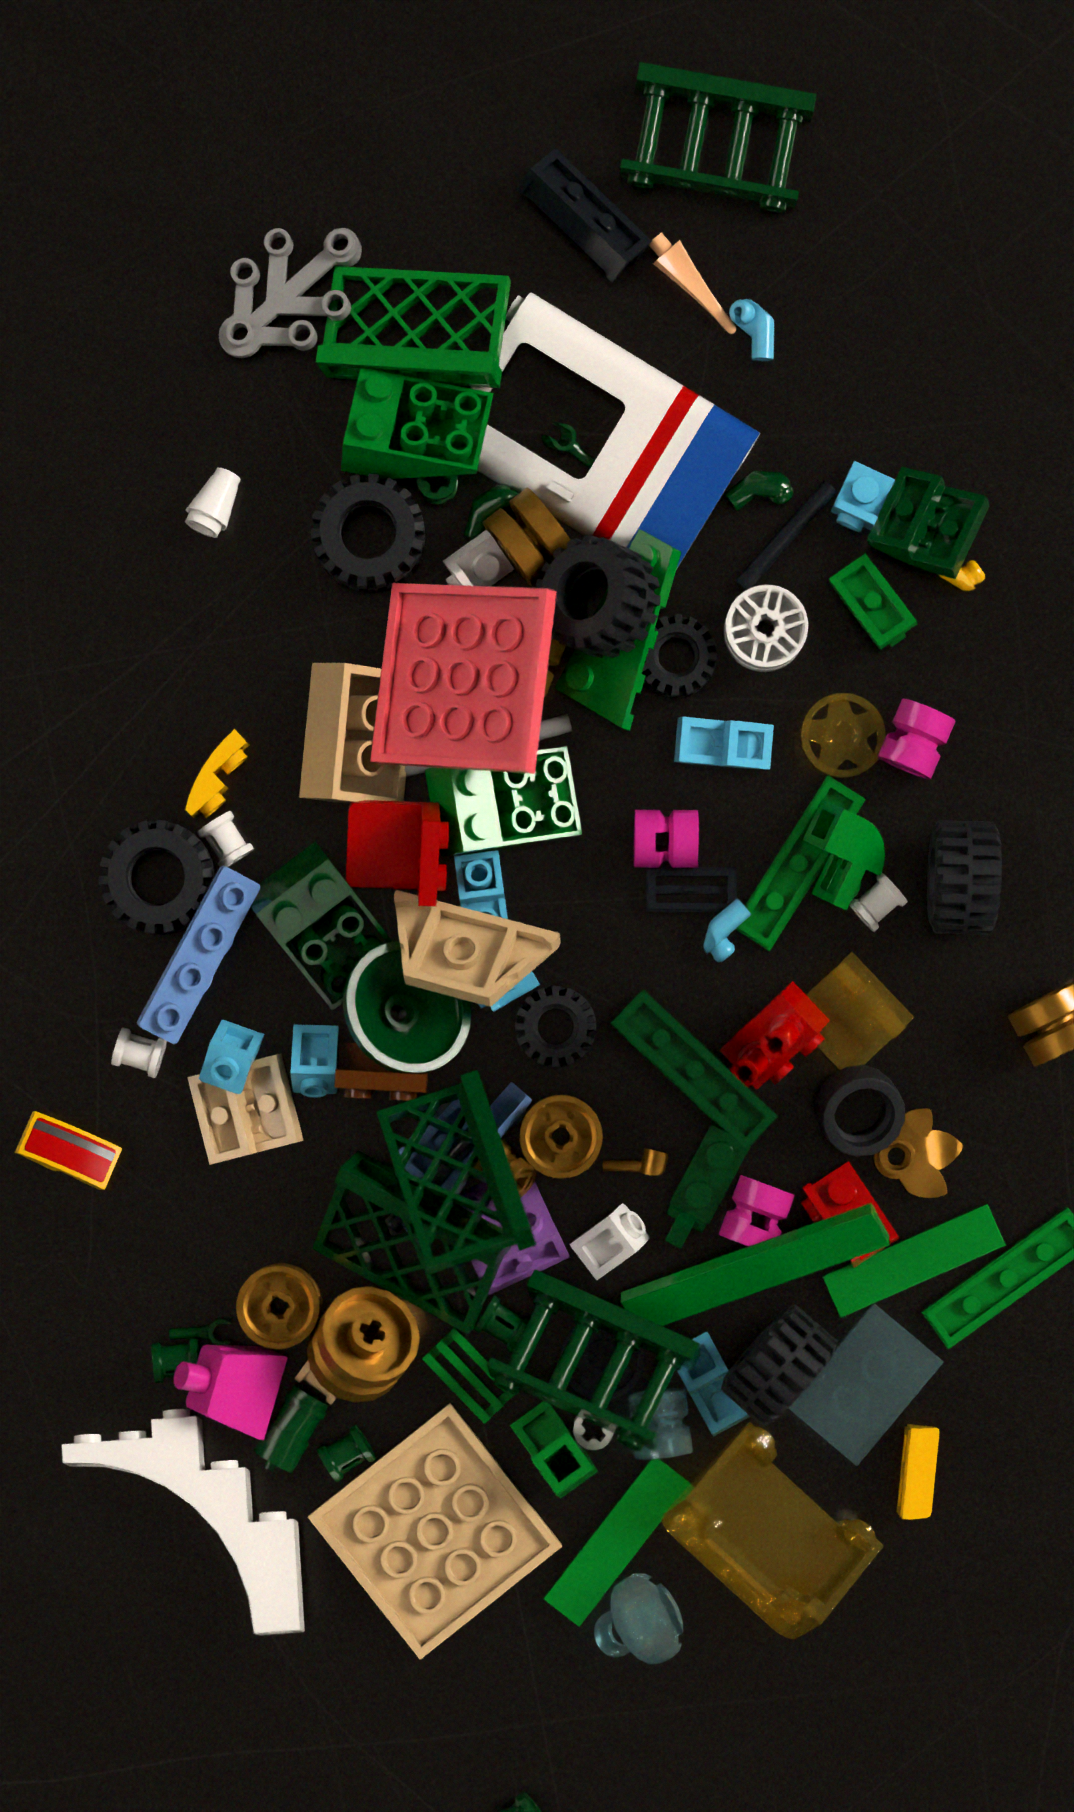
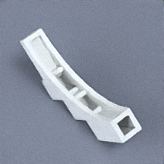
(174, 1458)

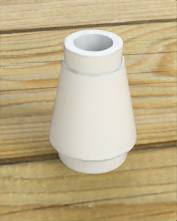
(213, 504)

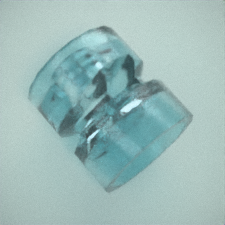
(667, 1422)

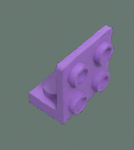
(521, 1264)

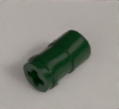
(291, 1429)

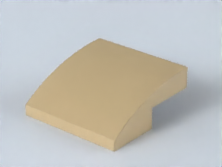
(247, 1121)

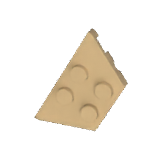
(467, 950)

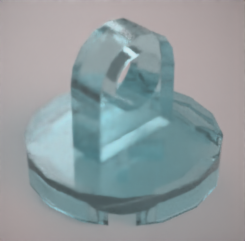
(643, 1618)

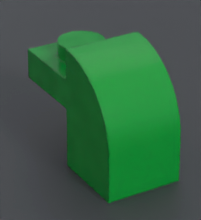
(853, 849)
(554, 1449)

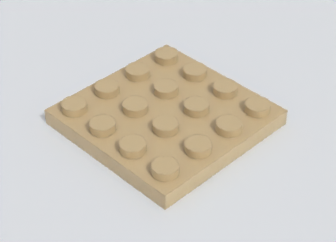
(435, 1531)

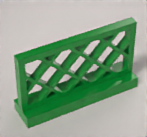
(436, 365)

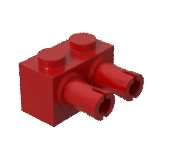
(774, 1037)

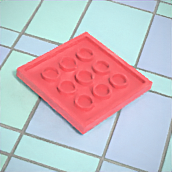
(463, 677)

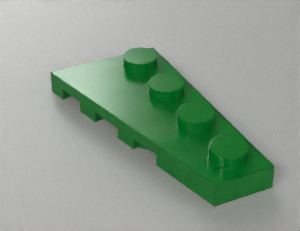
(611, 683)

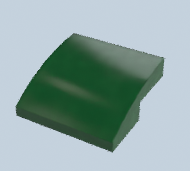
(928, 522)

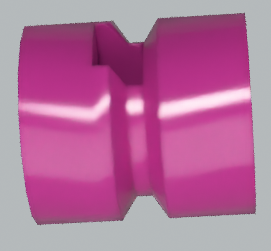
(916, 738)
(682, 838)
(759, 1198)

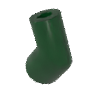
(760, 484)
(485, 506)

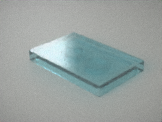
(866, 1384)

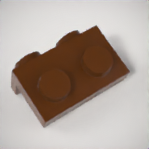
(362, 1075)

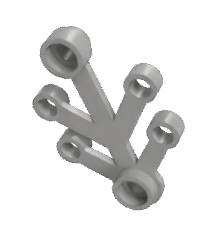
(284, 297)

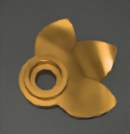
(924, 1155)

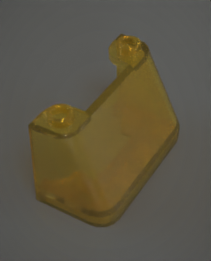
(769, 1536)

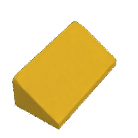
(917, 1472)

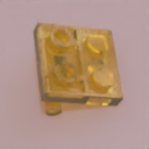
(859, 1011)

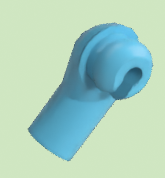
(758, 325)
(720, 928)

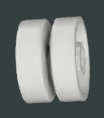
(775, 607)

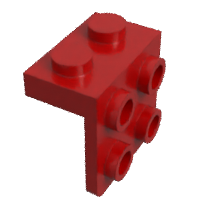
(397, 847)

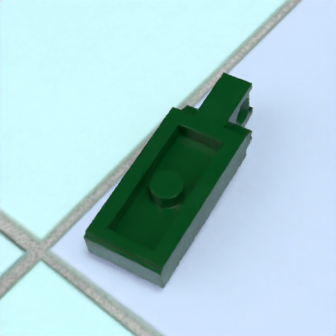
(704, 1183)

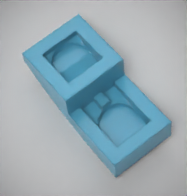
(723, 743)
(705, 1388)

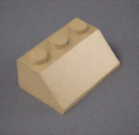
(341, 738)

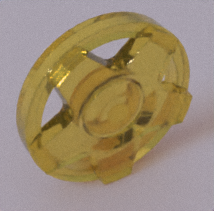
(842, 735)

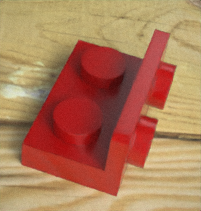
(839, 1193)

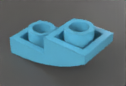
(481, 883)

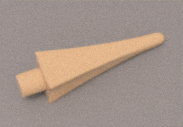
(677, 265)

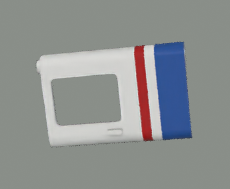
(658, 465)

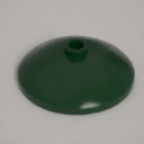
(429, 1025)

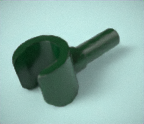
(568, 443)
(200, 1332)

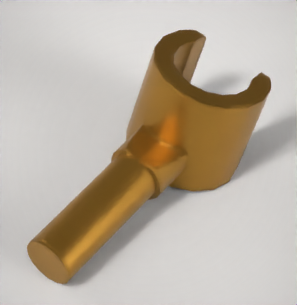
(652, 1163)

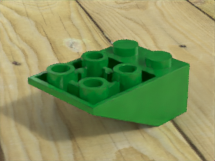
(413, 427)
(506, 807)

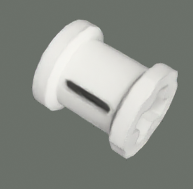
(225, 839)
(877, 902)
(138, 1052)
(593, 1441)

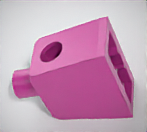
(233, 1385)

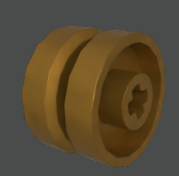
(363, 1344)

